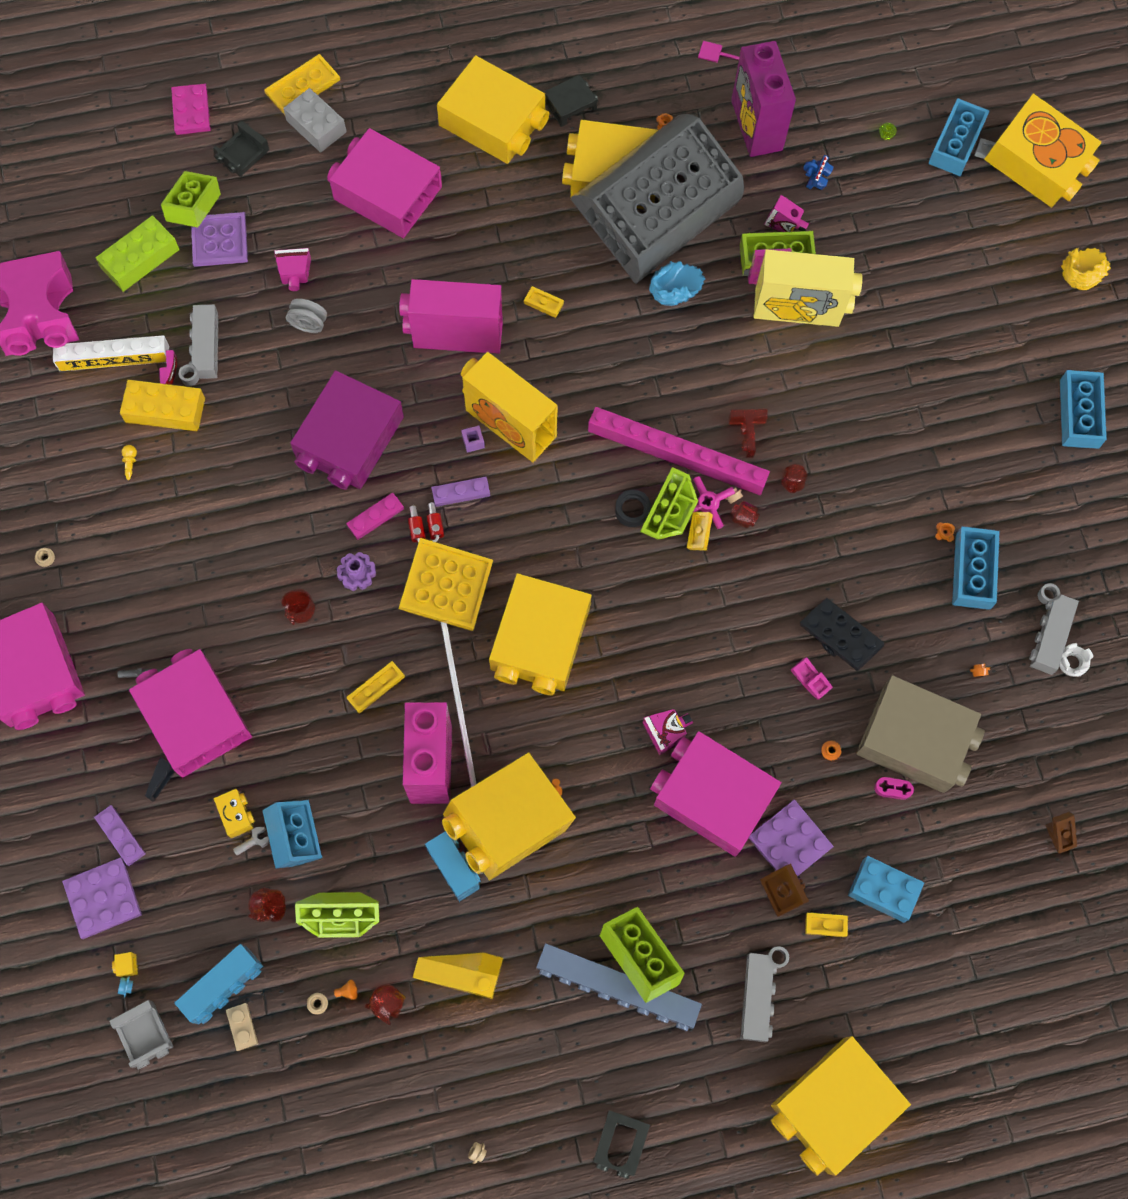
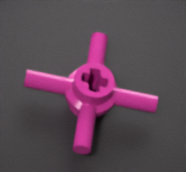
(714, 498)

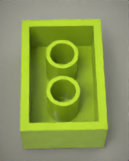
(191, 199)

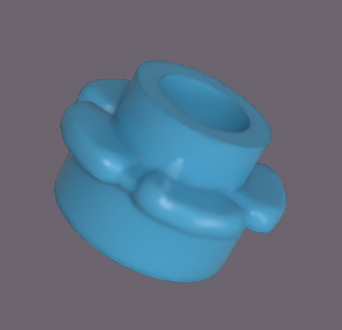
(125, 986)

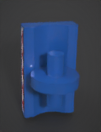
(815, 170)

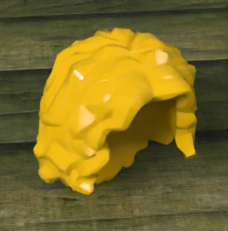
(1085, 268)

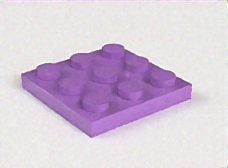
(220, 240)
(790, 839)
(101, 898)

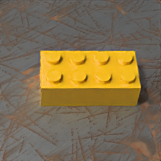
(162, 405)

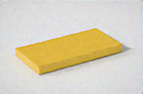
(313, 74)

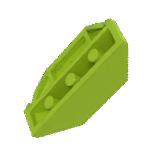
(671, 507)
(337, 914)

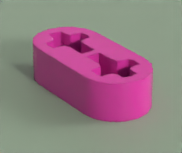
(894, 783)

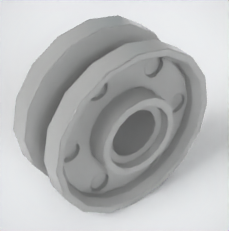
(306, 315)

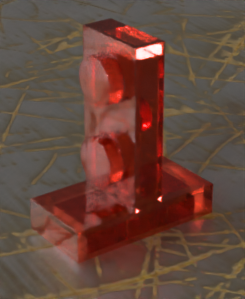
(747, 419)

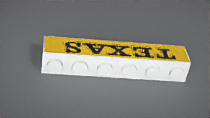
(111, 353)

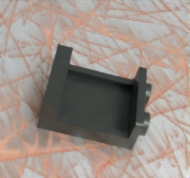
(570, 99)
(242, 149)

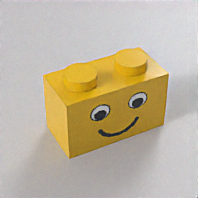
(234, 813)

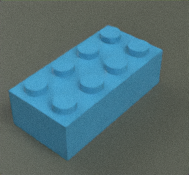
(958, 137)
(1083, 409)
(975, 568)
(219, 984)

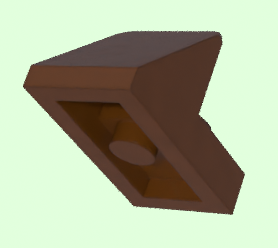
(1063, 832)

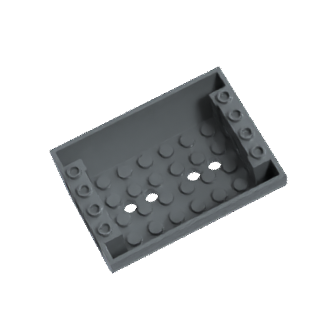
(682, 209)

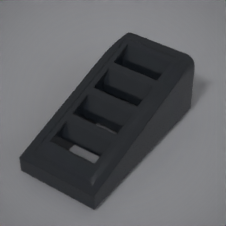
(161, 776)

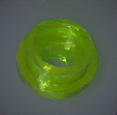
(884, 133)

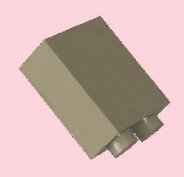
(921, 735)

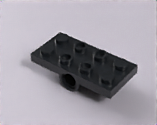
(842, 634)

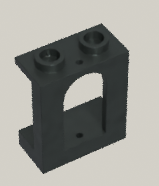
(601, 1155)

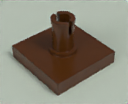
(784, 890)

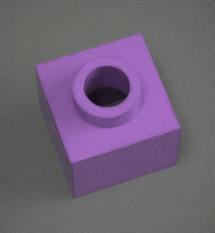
(473, 434)

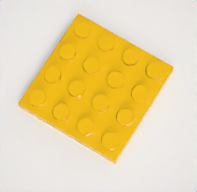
(446, 584)

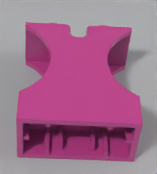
(33, 294)

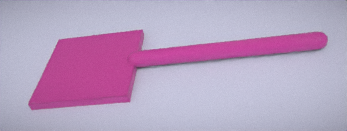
(712, 51)

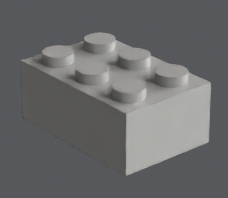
(315, 120)

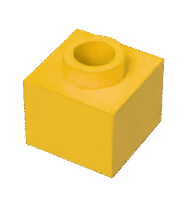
(125, 964)

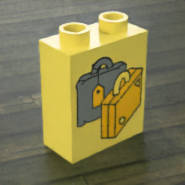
(806, 288)

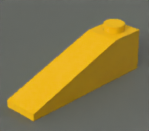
(464, 972)

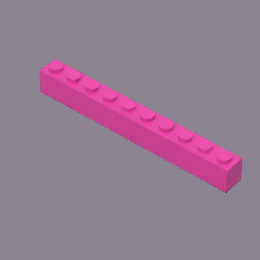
(678, 451)

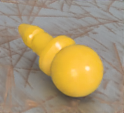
(129, 453)

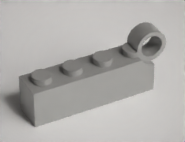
(204, 345)
(1054, 630)
(757, 995)

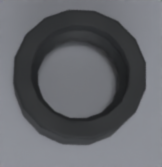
(632, 494)

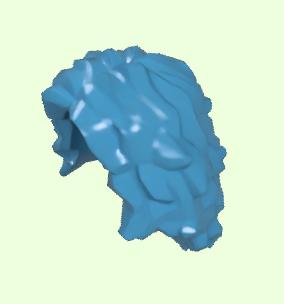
(676, 283)

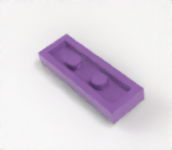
(460, 491)
(119, 835)

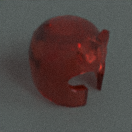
(298, 606)
(267, 904)
(386, 1001)

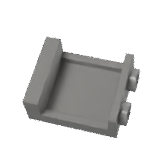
(142, 1034)

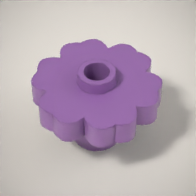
(356, 571)

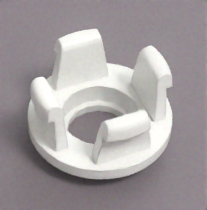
(1082, 655)

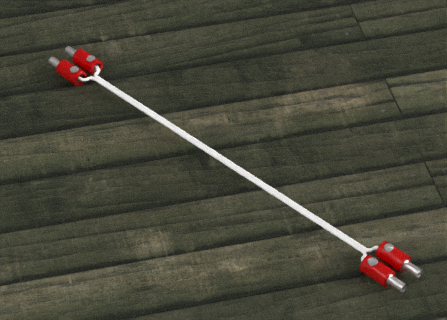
(436, 532)

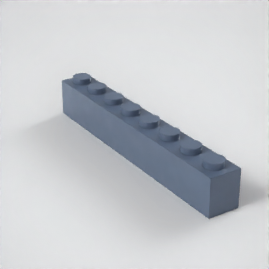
(616, 985)

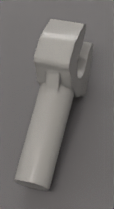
(254, 840)

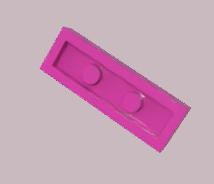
(375, 516)

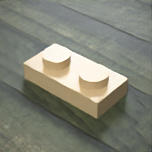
(242, 1027)

